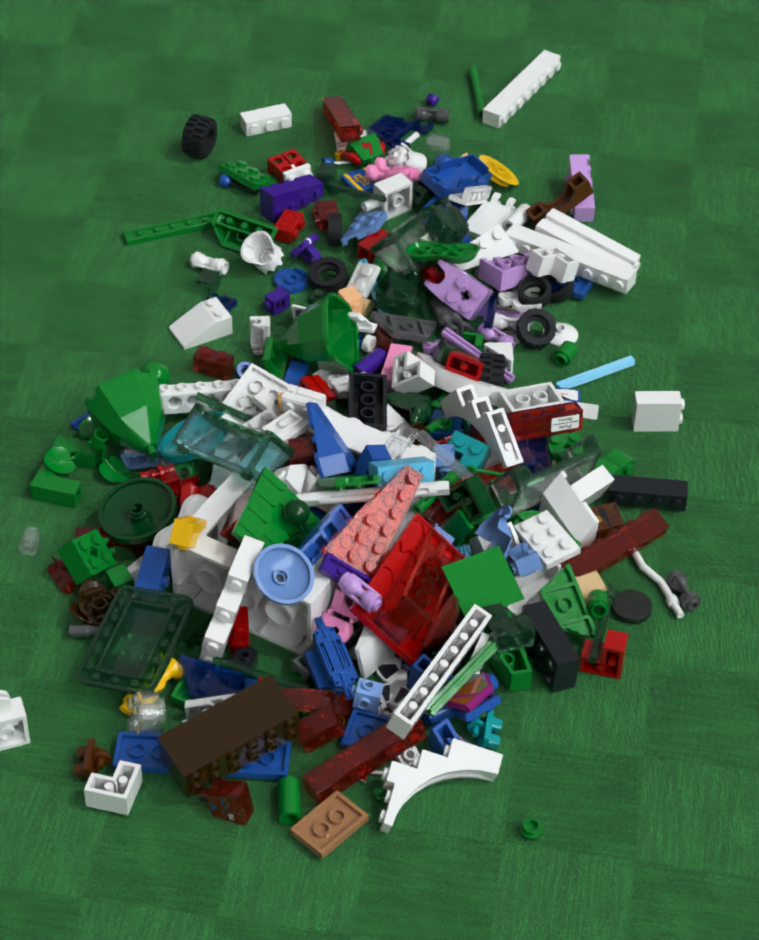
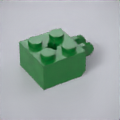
(87, 556)

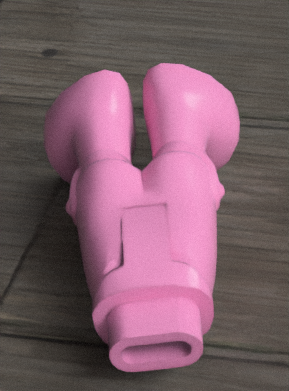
(381, 171)

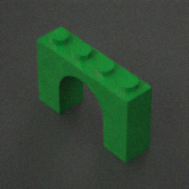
(62, 491)

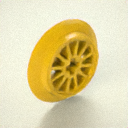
(500, 173)

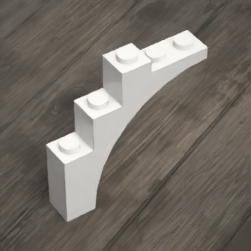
(230, 599)
(457, 761)

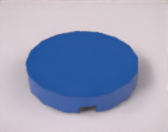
(291, 280)

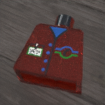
(229, 800)

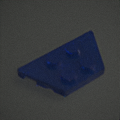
(210, 680)

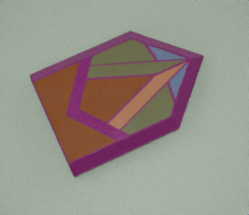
(472, 693)

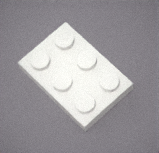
(547, 538)

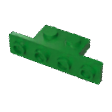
(274, 362)

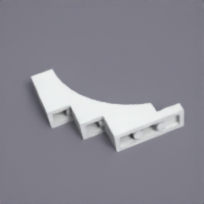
(490, 423)

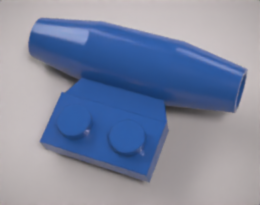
(485, 706)

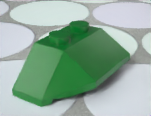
(235, 228)

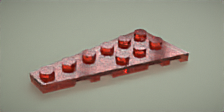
(372, 529)

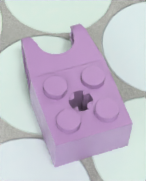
(453, 291)

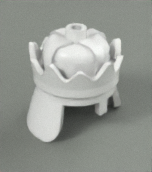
(404, 155)
(261, 251)

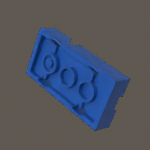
(456, 175)

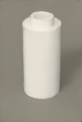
(518, 217)

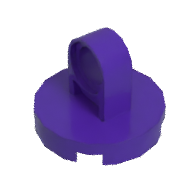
(307, 250)

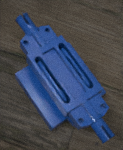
(330, 661)

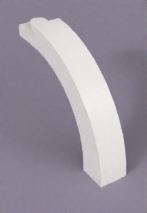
(450, 381)

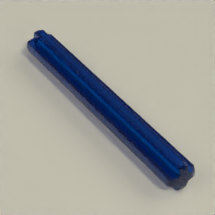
(490, 310)

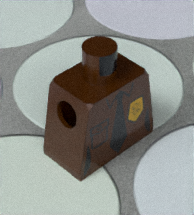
(608, 517)

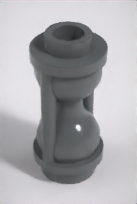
(439, 115)
(678, 582)

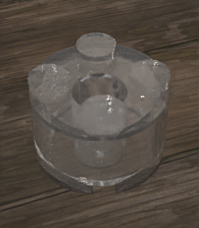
(146, 712)

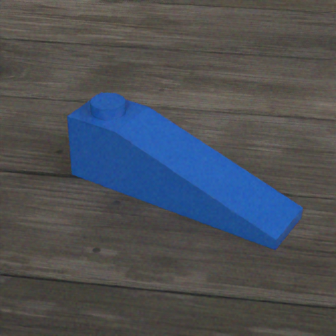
(332, 454)

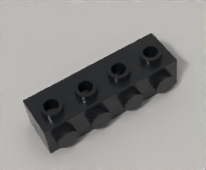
(648, 492)

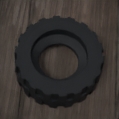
(328, 264)
(542, 317)

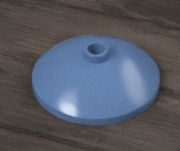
(290, 566)

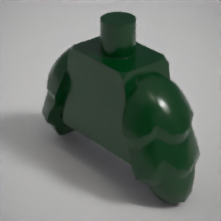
(411, 406)

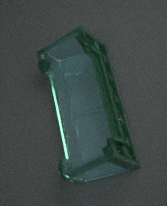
(230, 444)

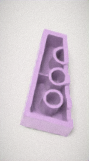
(586, 209)

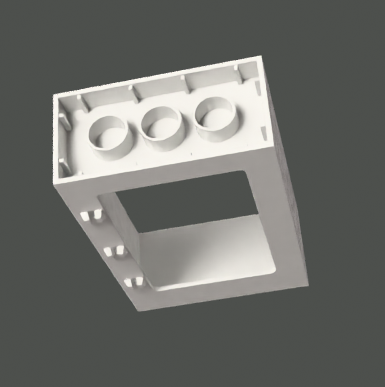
(205, 567)

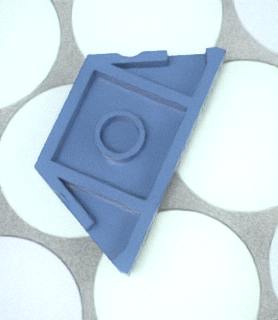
(364, 225)

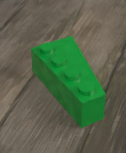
(512, 667)

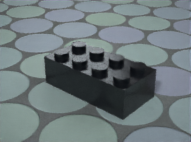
(368, 399)
(551, 649)

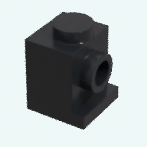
(246, 656)

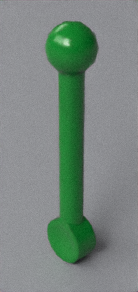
(471, 468)

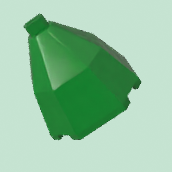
(323, 336)
(130, 410)

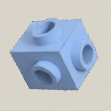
(367, 695)

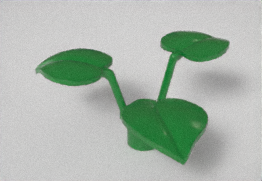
(112, 469)

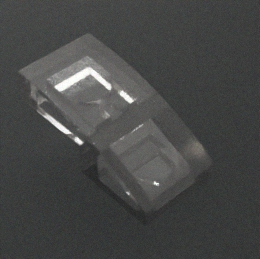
(400, 439)

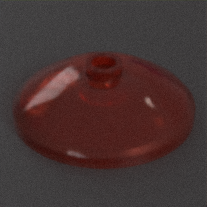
(443, 625)

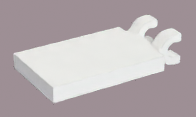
(490, 215)

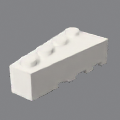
(492, 244)

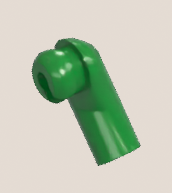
(441, 424)

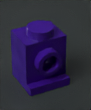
(276, 301)

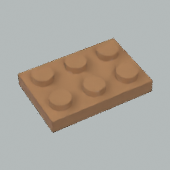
(329, 824)

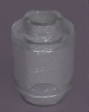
(438, 142)
(29, 541)

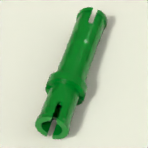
(424, 502)

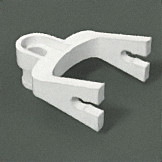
(511, 299)

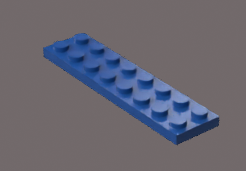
(144, 750)

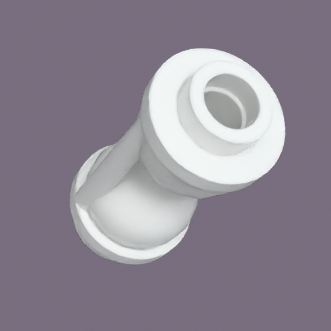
(201, 261)
(502, 322)

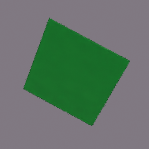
(483, 580)

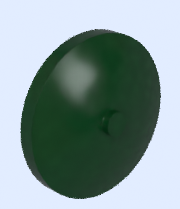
(137, 510)

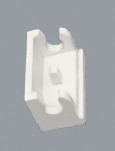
(259, 332)

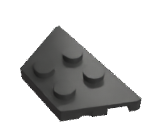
(405, 327)

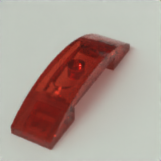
(313, 699)

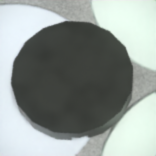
(631, 606)

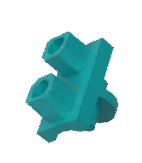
(482, 729)

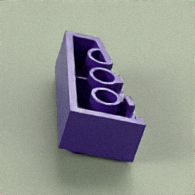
(289, 195)

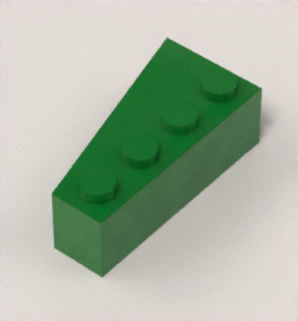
(462, 530)

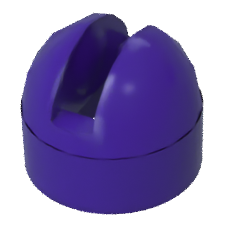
(432, 99)

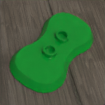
(450, 253)

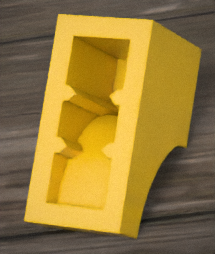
(186, 531)

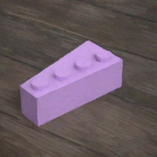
(504, 272)

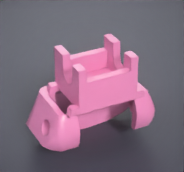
(337, 612)

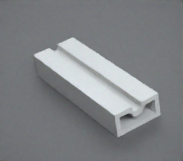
(577, 234)

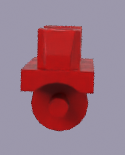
(431, 273)
(166, 474)

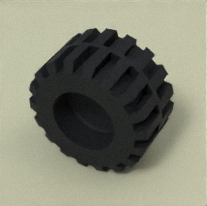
(199, 136)
(493, 369)

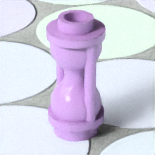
(491, 335)
(352, 585)

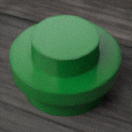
(531, 829)

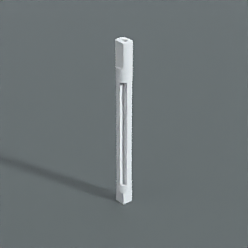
(367, 494)

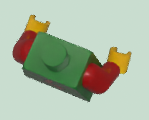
(362, 152)

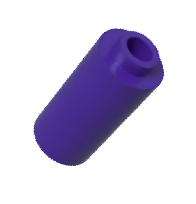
(371, 362)

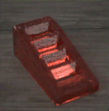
(383, 339)

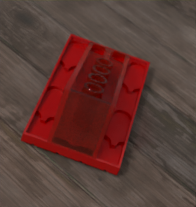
(410, 588)

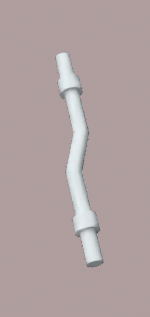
(671, 599)

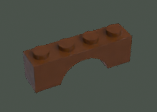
(575, 191)

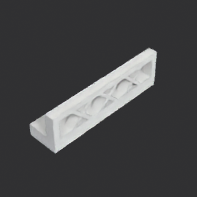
(472, 195)

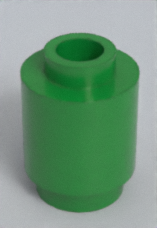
(565, 353)
(598, 603)

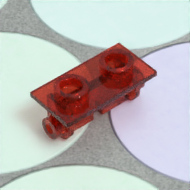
(62, 576)

